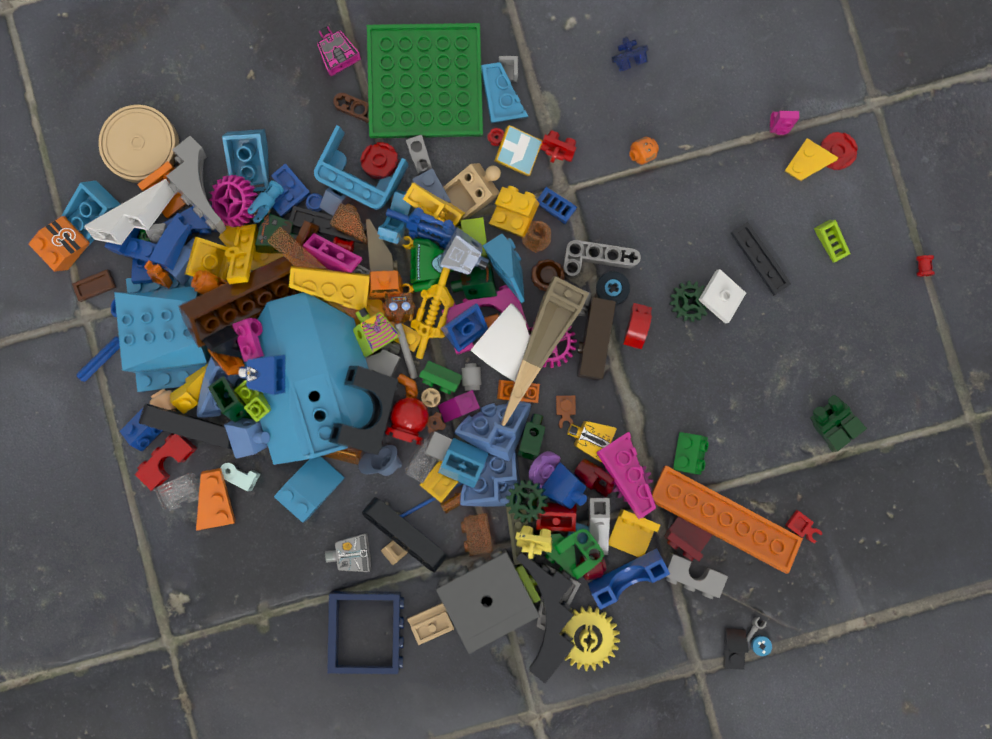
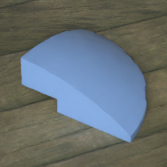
(206, 404)
(488, 434)
(493, 483)

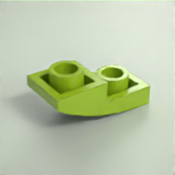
(255, 401)

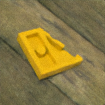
(809, 160)

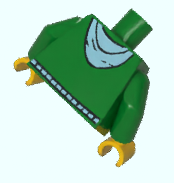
(424, 264)

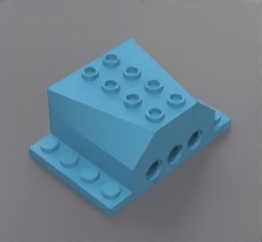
(154, 336)

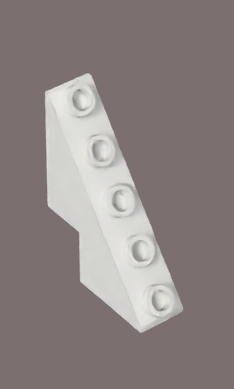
(135, 213)

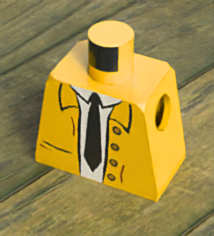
(591, 437)

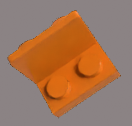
(157, 176)

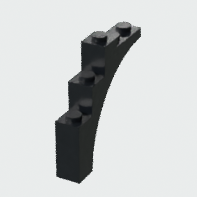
(555, 644)

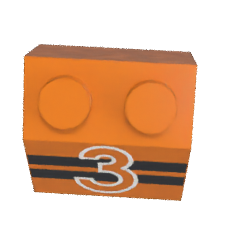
(59, 244)

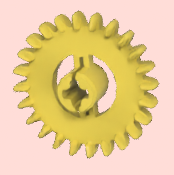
(595, 657)

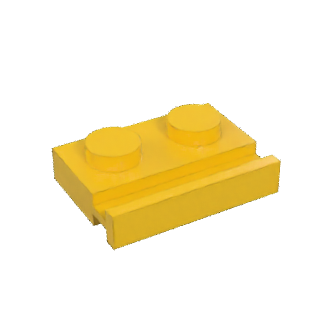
(437, 484)

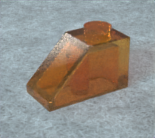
(349, 222)

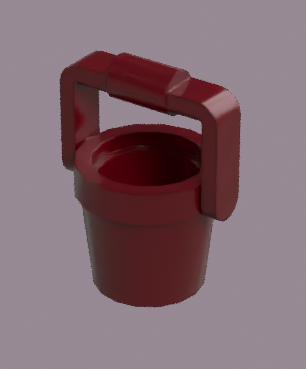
(591, 475)

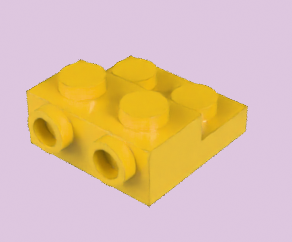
(514, 211)
(209, 257)

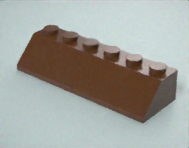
(237, 301)

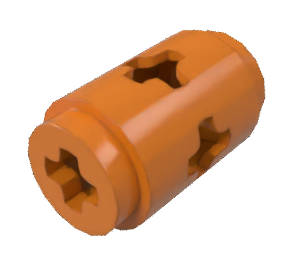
(205, 281)

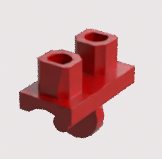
(557, 148)

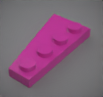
(622, 464)

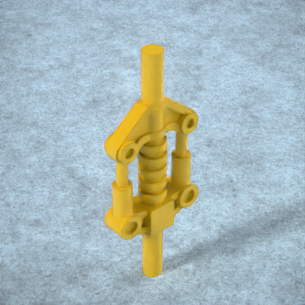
(426, 329)

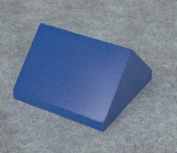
(465, 327)

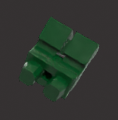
(830, 416)

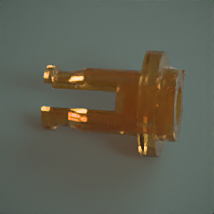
(534, 242)

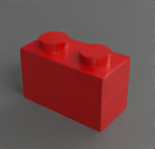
(557, 518)

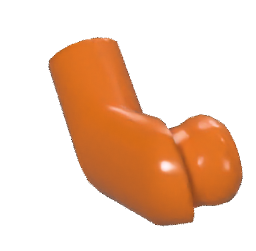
(410, 385)

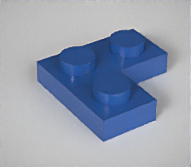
(293, 192)

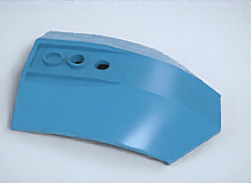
(317, 354)

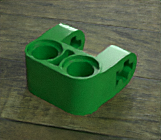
(591, 543)

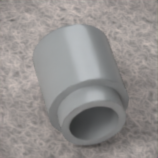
(471, 377)

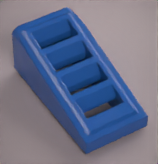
(565, 203)

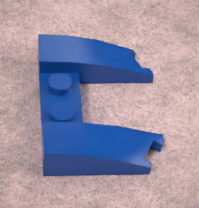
(163, 253)

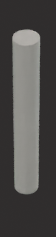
(406, 351)

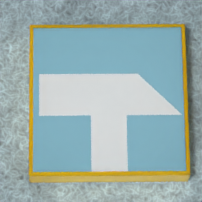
(518, 150)

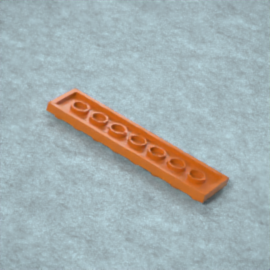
(726, 519)

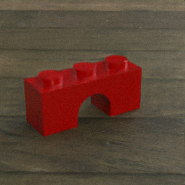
(152, 472)

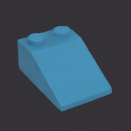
(247, 156)
(88, 204)
(506, 263)
(309, 488)

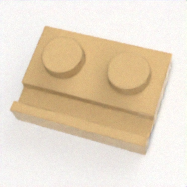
(430, 623)

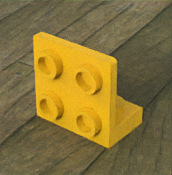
(632, 534)

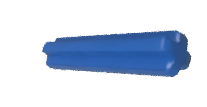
(96, 362)

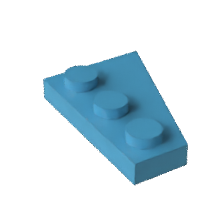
(500, 95)

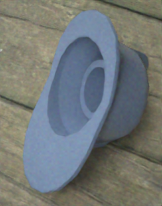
(384, 463)

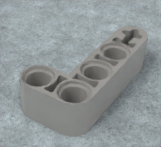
(602, 258)

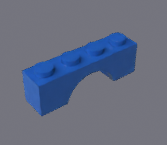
(645, 568)

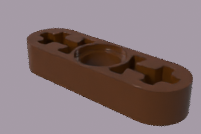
(344, 108)

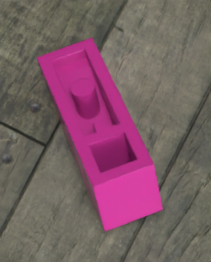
(332, 255)

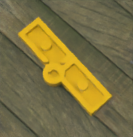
(242, 254)

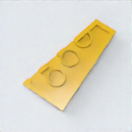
(334, 286)

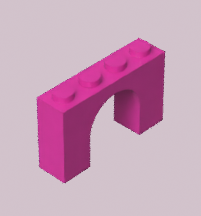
(499, 302)

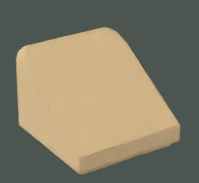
(393, 552)

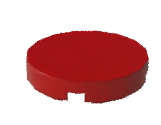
(841, 146)
(379, 160)

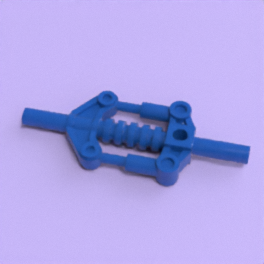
(417, 226)

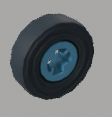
(611, 278)

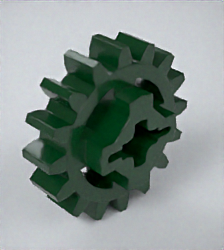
(682, 295)
(522, 494)

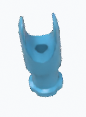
(265, 200)

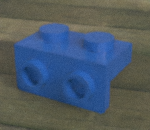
(139, 435)

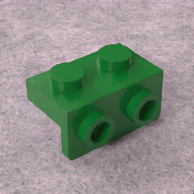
(441, 376)
(690, 453)

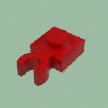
(802, 525)

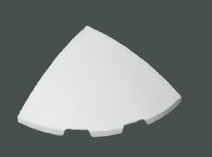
(504, 343)

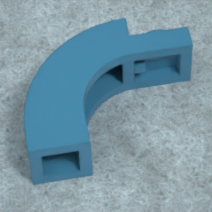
(393, 229)

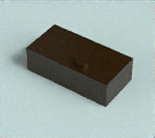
(596, 339)

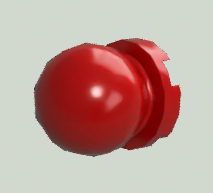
(408, 419)

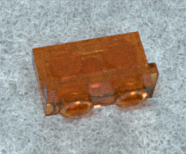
(477, 534)

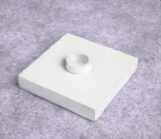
(722, 296)

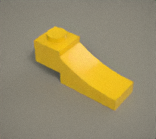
(433, 205)
(187, 395)

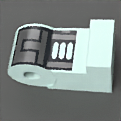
(238, 477)

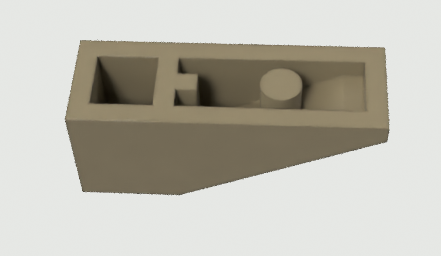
(379, 254)

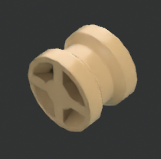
(429, 395)

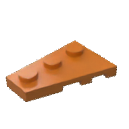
(213, 501)

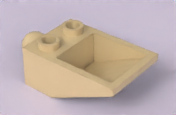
(466, 187)

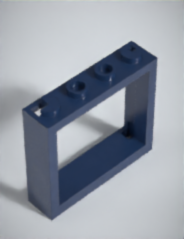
(333, 632)

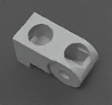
(419, 154)

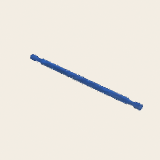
(424, 503)

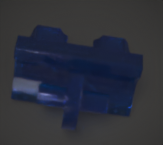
(622, 59)

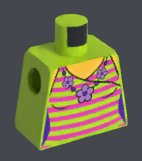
(373, 332)

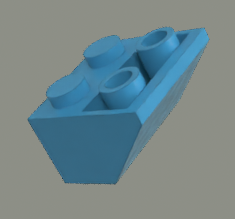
(463, 462)

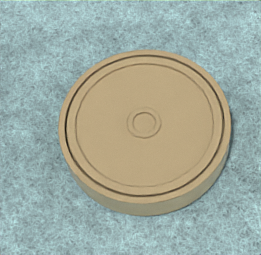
(137, 142)

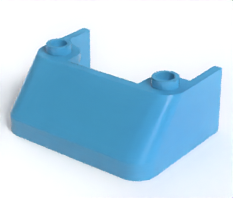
(332, 174)

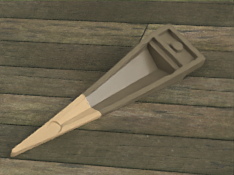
(555, 315)

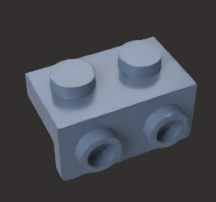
(431, 183)

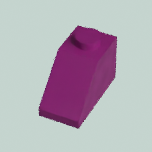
(458, 406)

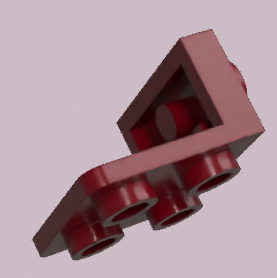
(688, 538)

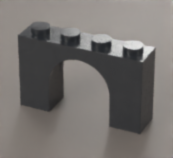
(381, 391)

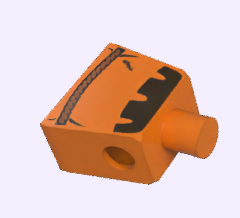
(384, 282)

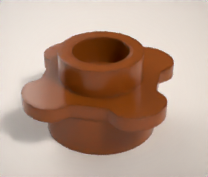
(439, 426)

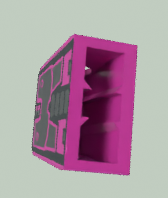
(336, 51)

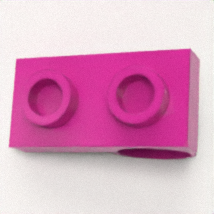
(783, 121)
(248, 341)

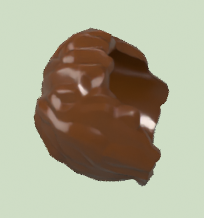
(544, 271)

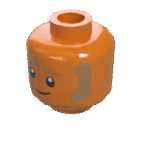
(643, 150)

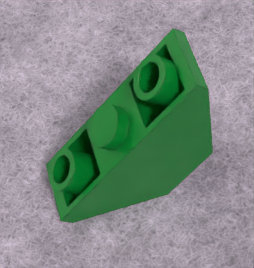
(566, 559)

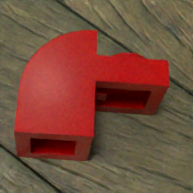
(638, 326)

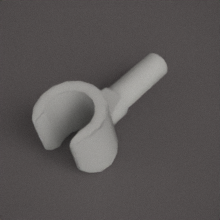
(755, 627)

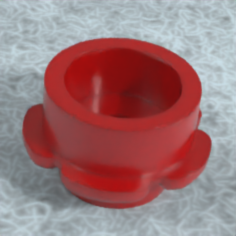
(495, 132)

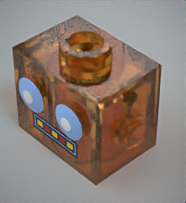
(398, 307)

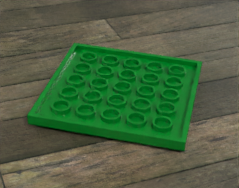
(424, 80)

